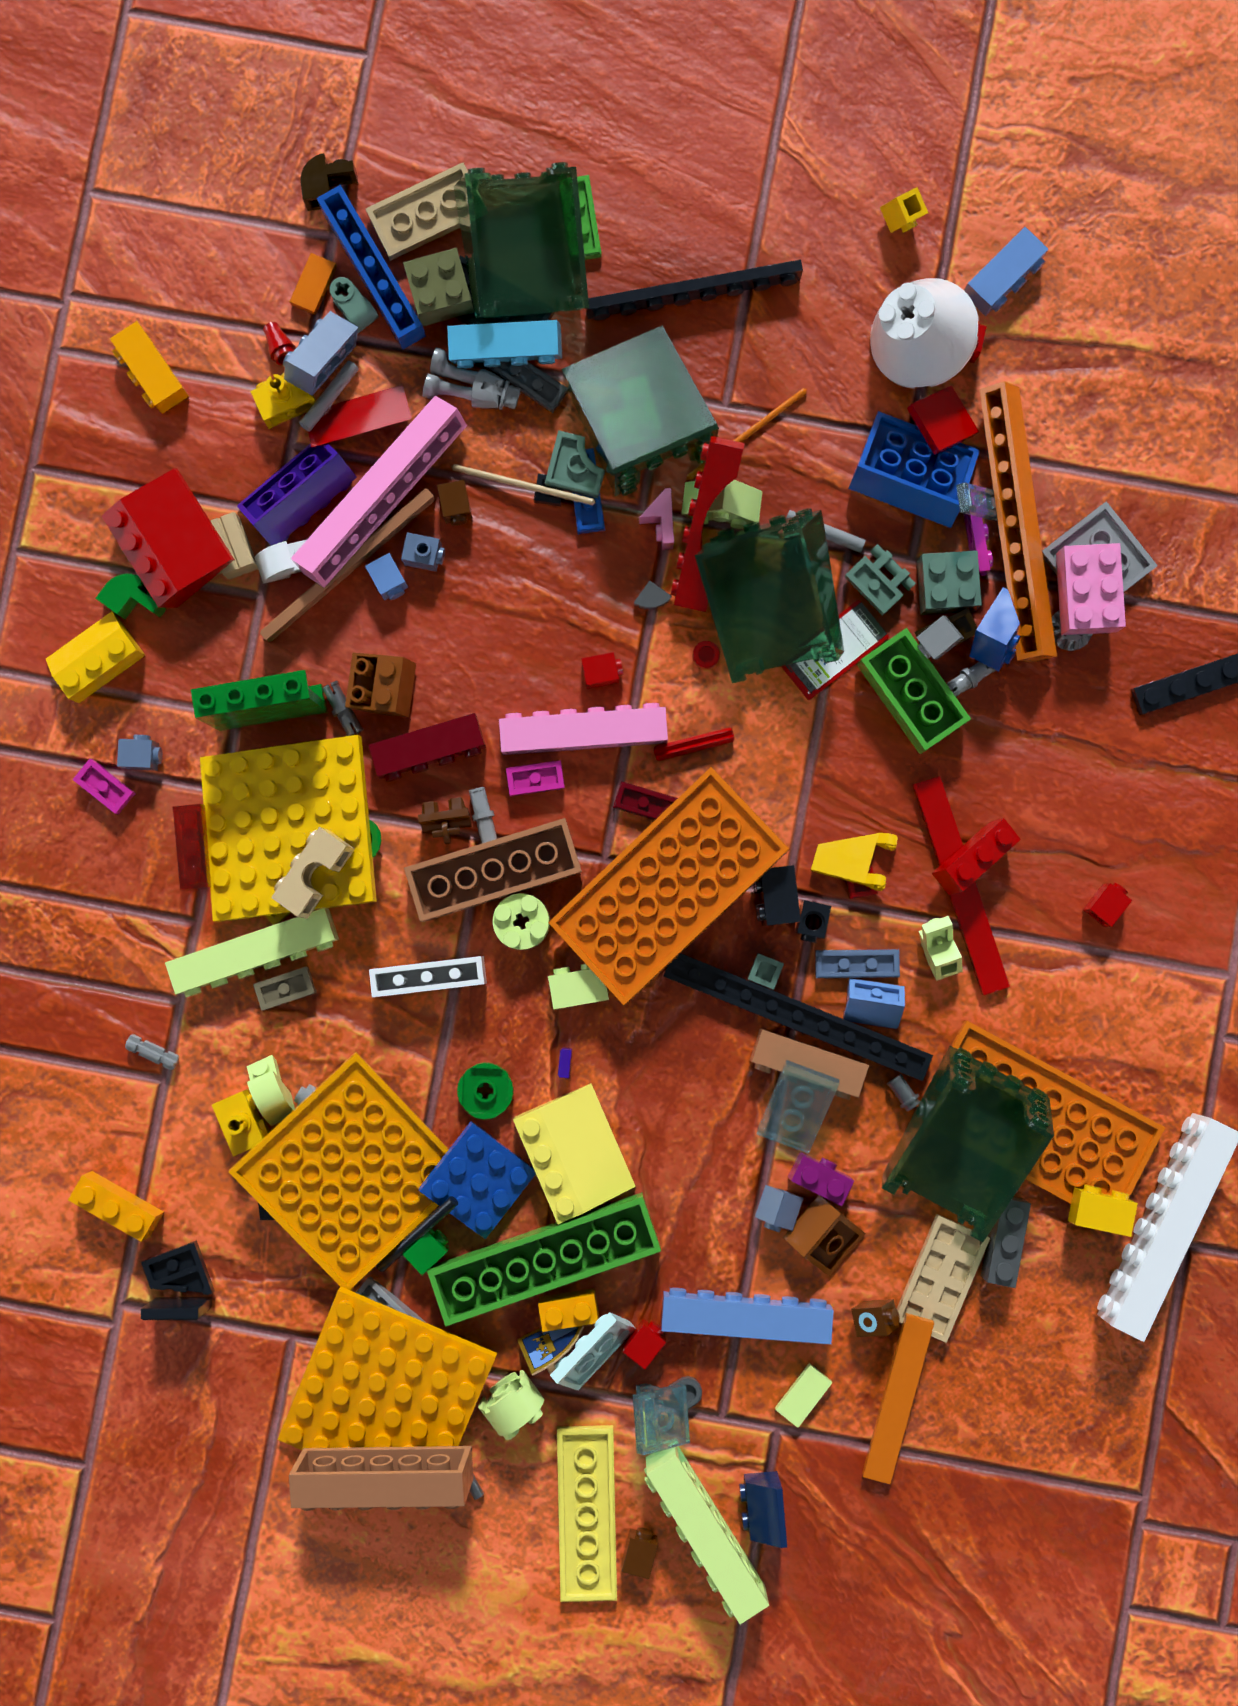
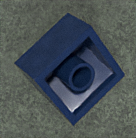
(764, 1508)

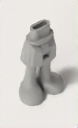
(487, 389)

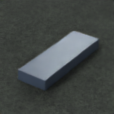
(857, 963)

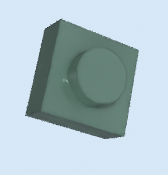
(765, 971)

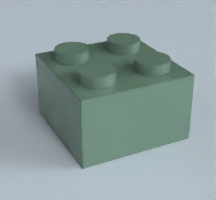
(948, 582)

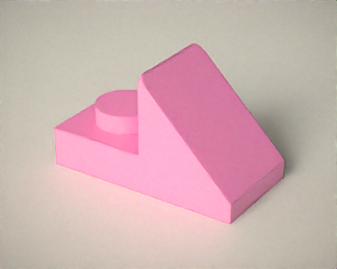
(661, 512)

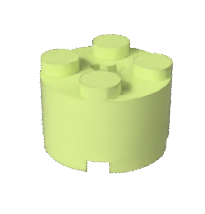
(507, 913)
(512, 1404)

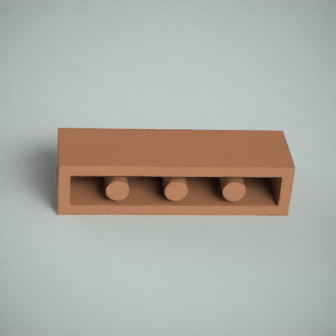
(773, 1051)

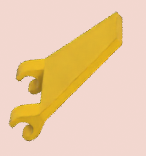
(852, 858)

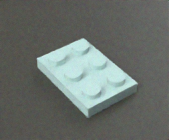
(592, 1351)

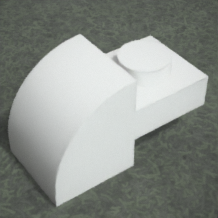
(275, 561)

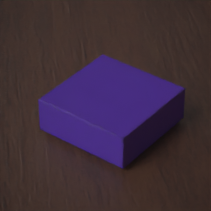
(565, 1062)

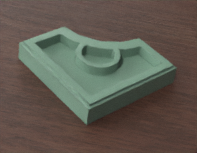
(571, 467)

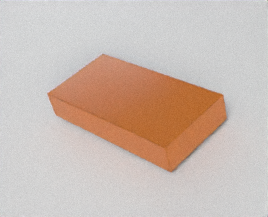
(313, 284)

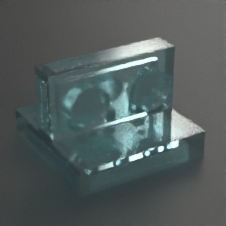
(660, 1417)

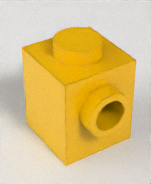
(904, 211)

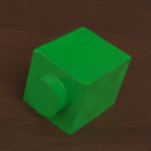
(427, 1250)

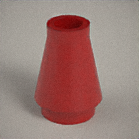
(277, 342)

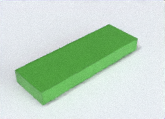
(588, 219)

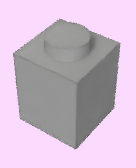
(938, 638)

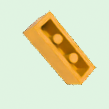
(148, 368)
(116, 1206)

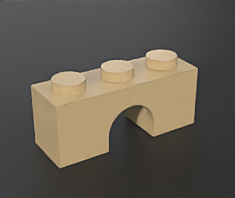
(295, 889)

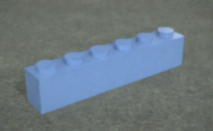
(747, 1317)

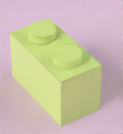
(576, 987)

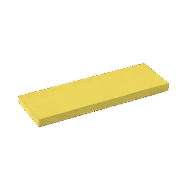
(586, 1513)

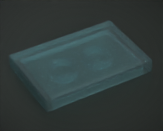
(797, 1106)

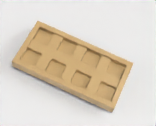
(942, 1275)

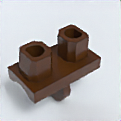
(445, 822)

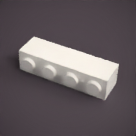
(427, 976)

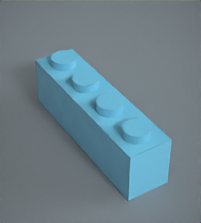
(504, 343)

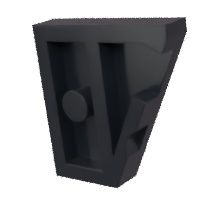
(179, 1270)

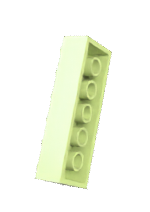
(707, 1533)

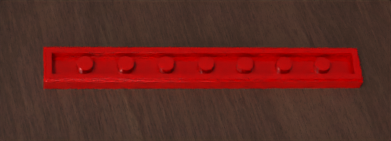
(966, 904)

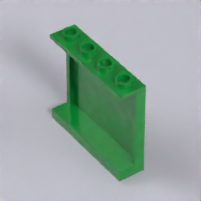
(258, 701)

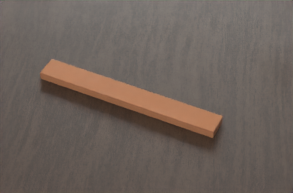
(368, 548)

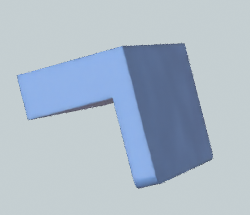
(874, 1003)

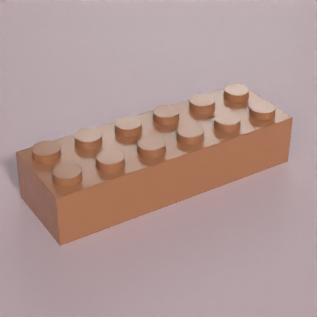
(493, 870)
(381, 1477)

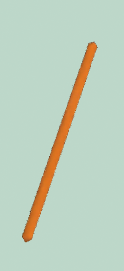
(758, 425)

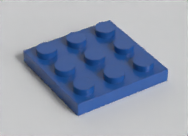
(481, 1177)

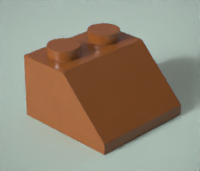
(824, 1235)

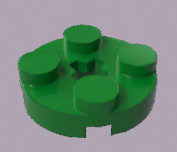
(475, 1078)

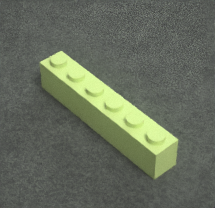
(252, 951)

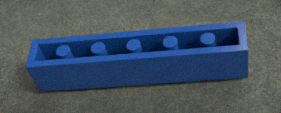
(371, 267)

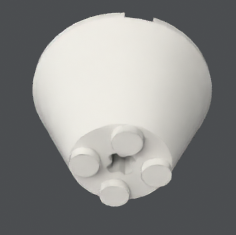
(924, 333)

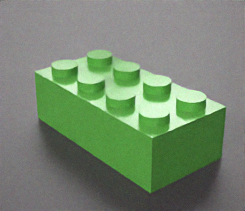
(913, 691)

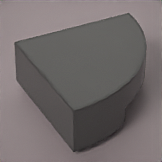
(652, 597)

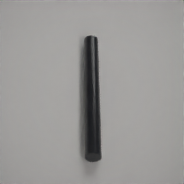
(417, 1233)

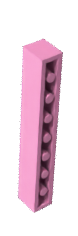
(379, 491)

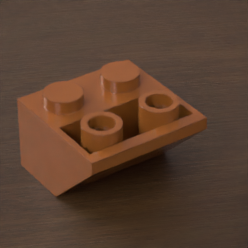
(380, 684)

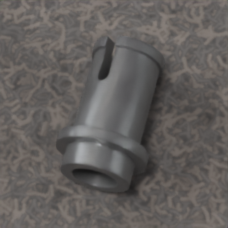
(904, 1093)

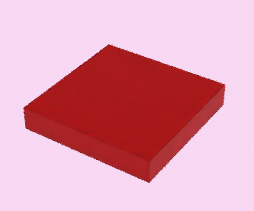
(943, 420)

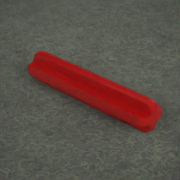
(694, 744)

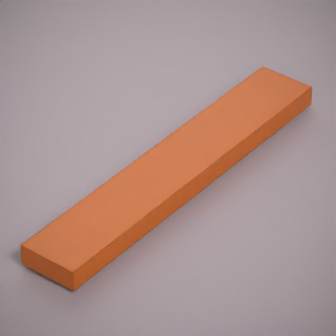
(898, 1398)

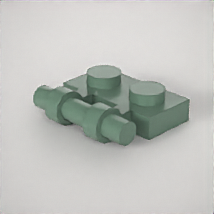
(874, 584)

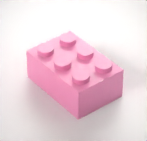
(1090, 589)

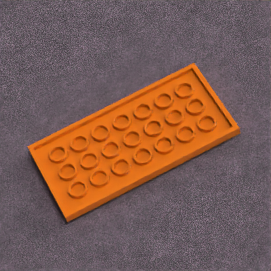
(668, 886)
(1094, 1135)

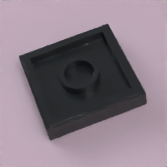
(176, 1308)

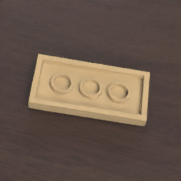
(417, 213)

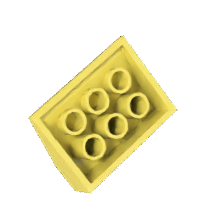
(574, 1153)

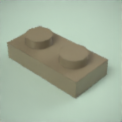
(284, 988)

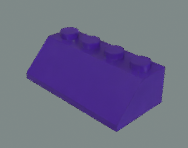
(297, 492)

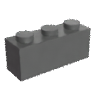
(1006, 1245)

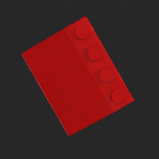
(168, 539)

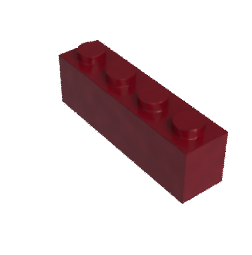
(427, 746)

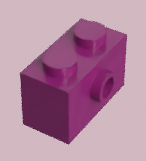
(821, 1178)

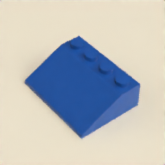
(906, 473)

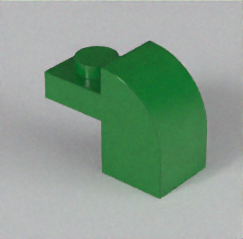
(124, 593)

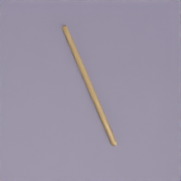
(522, 484)

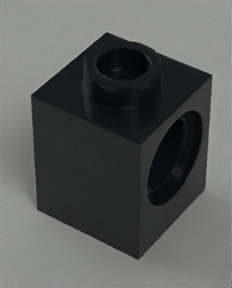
(822, 912)

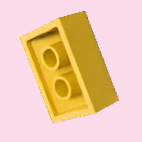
(94, 658)

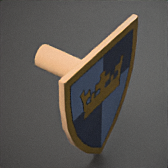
(546, 1348)

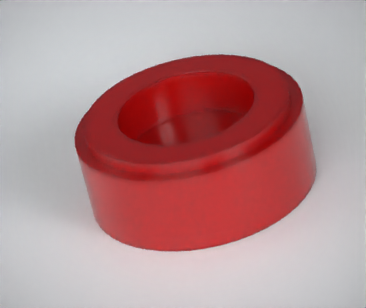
(706, 655)

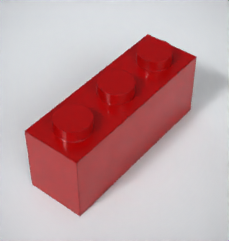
(976, 856)

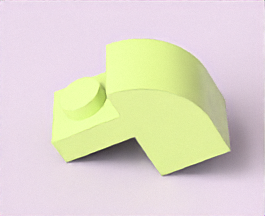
(940, 948)
(269, 1091)

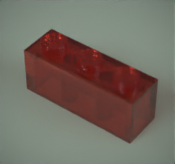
(192, 847)

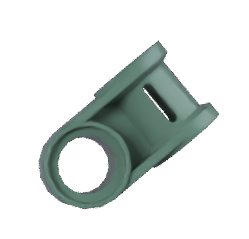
(354, 306)

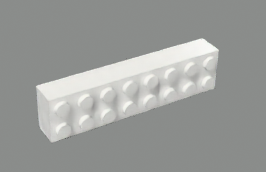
(1167, 1225)

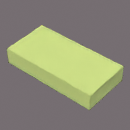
(803, 1395)

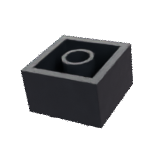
(777, 897)

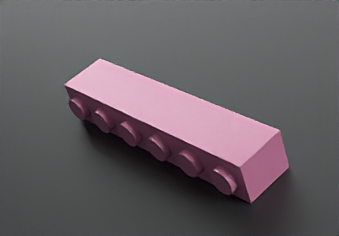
(583, 730)

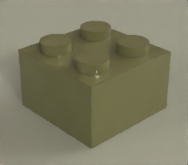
(438, 287)

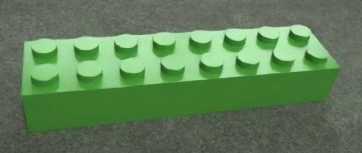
(543, 1259)

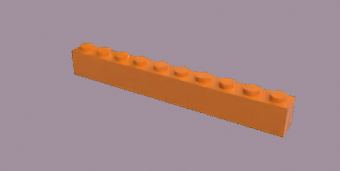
(1018, 520)

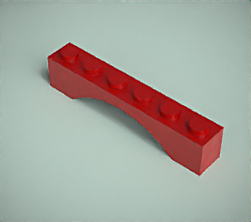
(721, 467)

